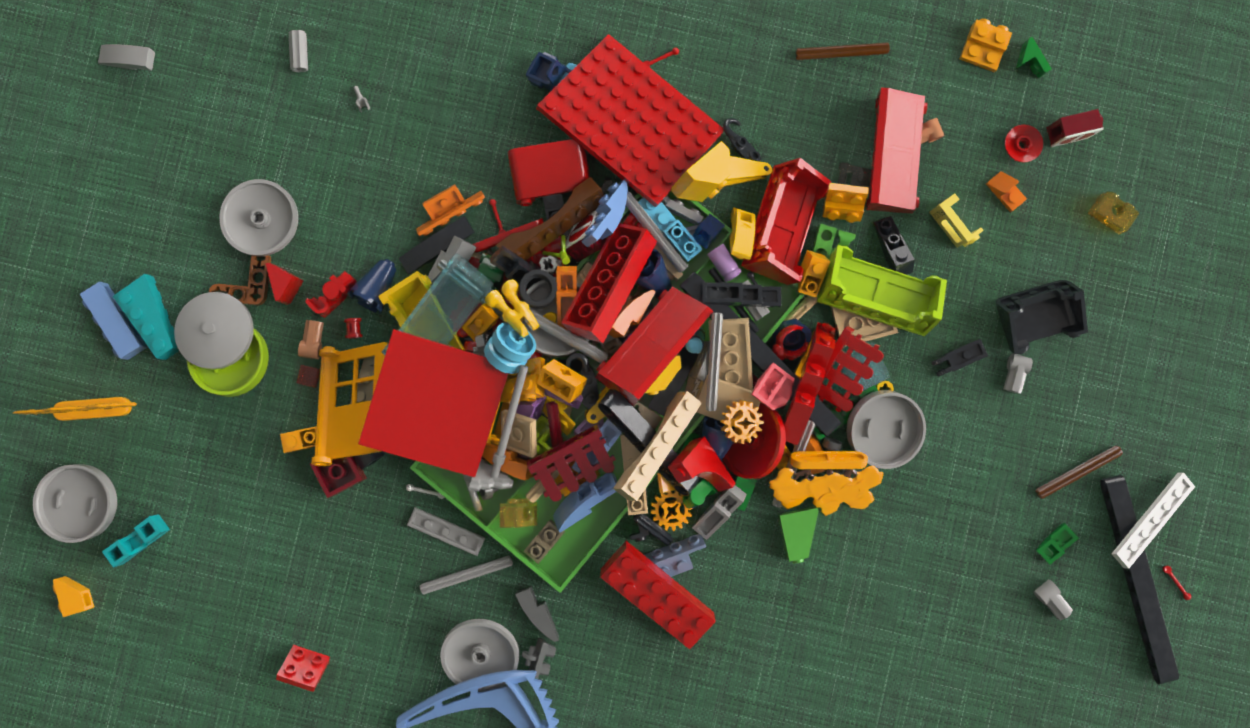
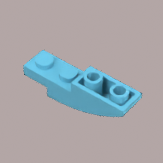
(672, 229)

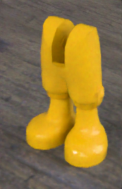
(521, 309)

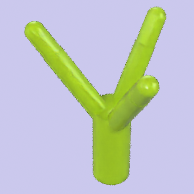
(563, 255)

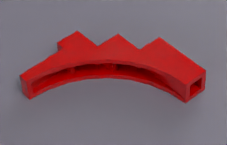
(810, 382)

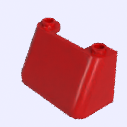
(547, 169)

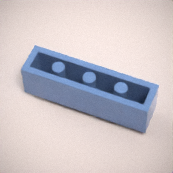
(113, 321)

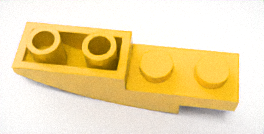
(742, 233)

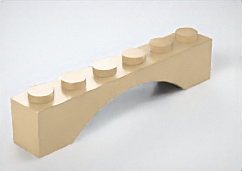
(642, 470)

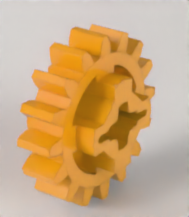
(745, 429)
(665, 517)

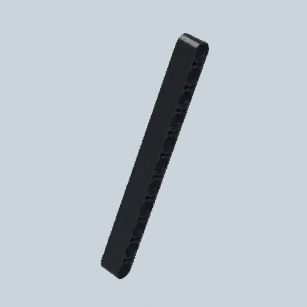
(763, 356)
(1140, 584)

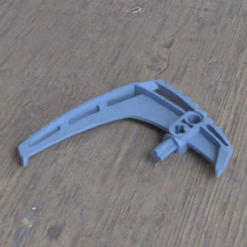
(507, 699)

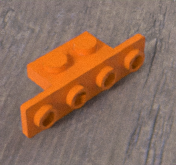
(445, 206)

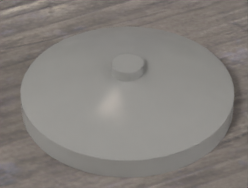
(258, 217)
(213, 330)
(477, 650)

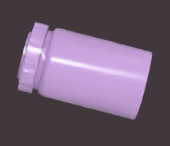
(724, 263)

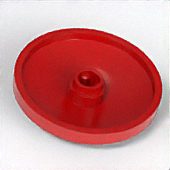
(763, 453)

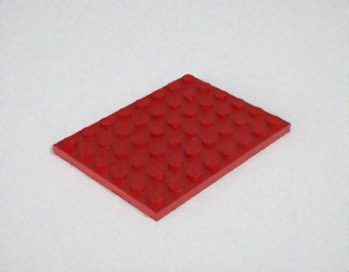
(630, 119)

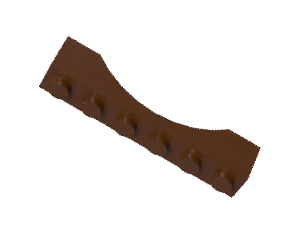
(579, 205)

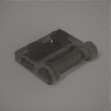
(860, 175)

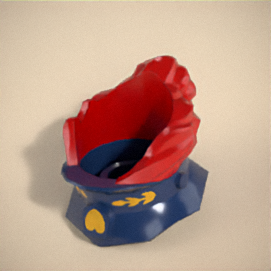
(791, 339)

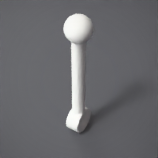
(409, 487)

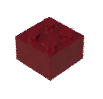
(339, 475)

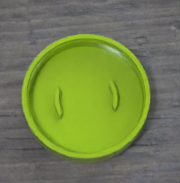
(238, 377)

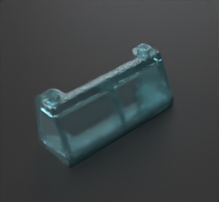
(447, 302)

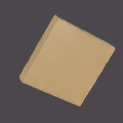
(522, 434)

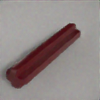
(554, 423)

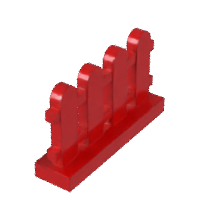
(856, 366)

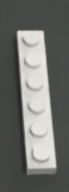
(1153, 520)

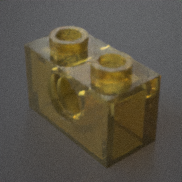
(1103, 212)
(518, 513)

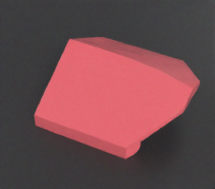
(773, 387)

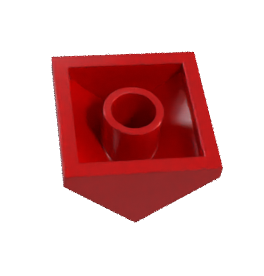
(283, 283)

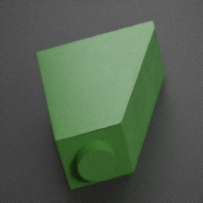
(797, 532)

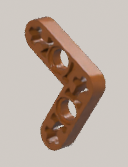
(248, 292)

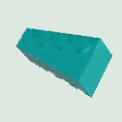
(147, 314)

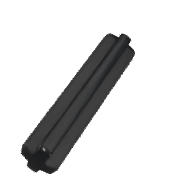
(653, 528)

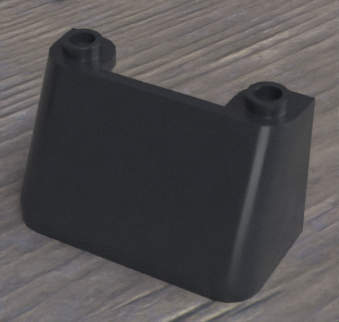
(1042, 313)

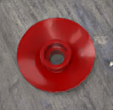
(1029, 137)

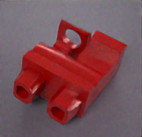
(334, 294)

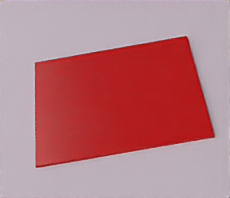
(433, 404)

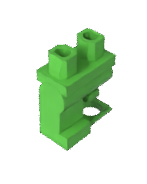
(825, 237)

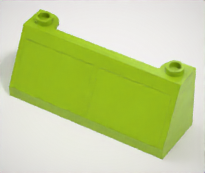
(882, 293)

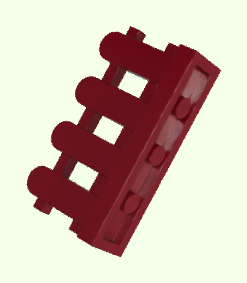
(557, 456)

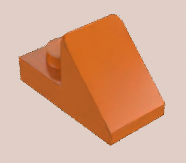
(1006, 191)

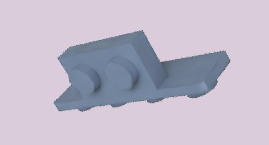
(675, 557)

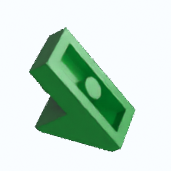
(1031, 53)

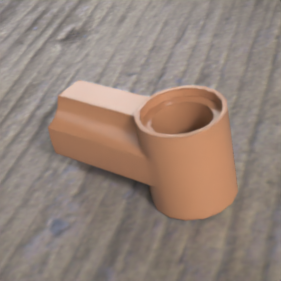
(931, 131)
(311, 342)

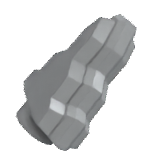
(485, 481)

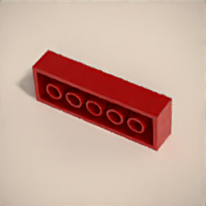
(609, 282)
(657, 595)

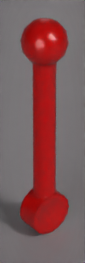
(675, 51)
(492, 202)
(1167, 569)

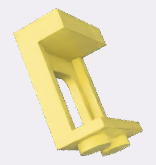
(943, 212)

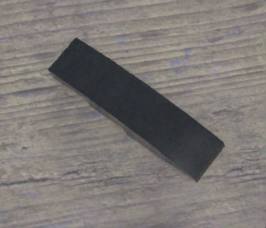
(432, 246)
(741, 295)
(662, 400)

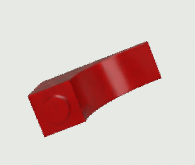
(701, 460)

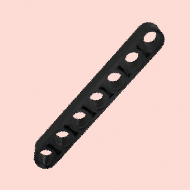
(640, 434)

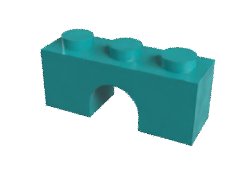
(134, 543)

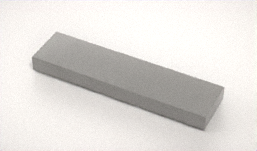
(446, 531)

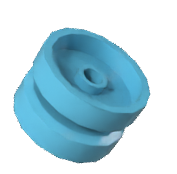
(509, 350)

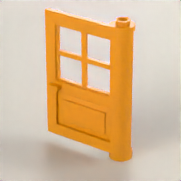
(341, 426)

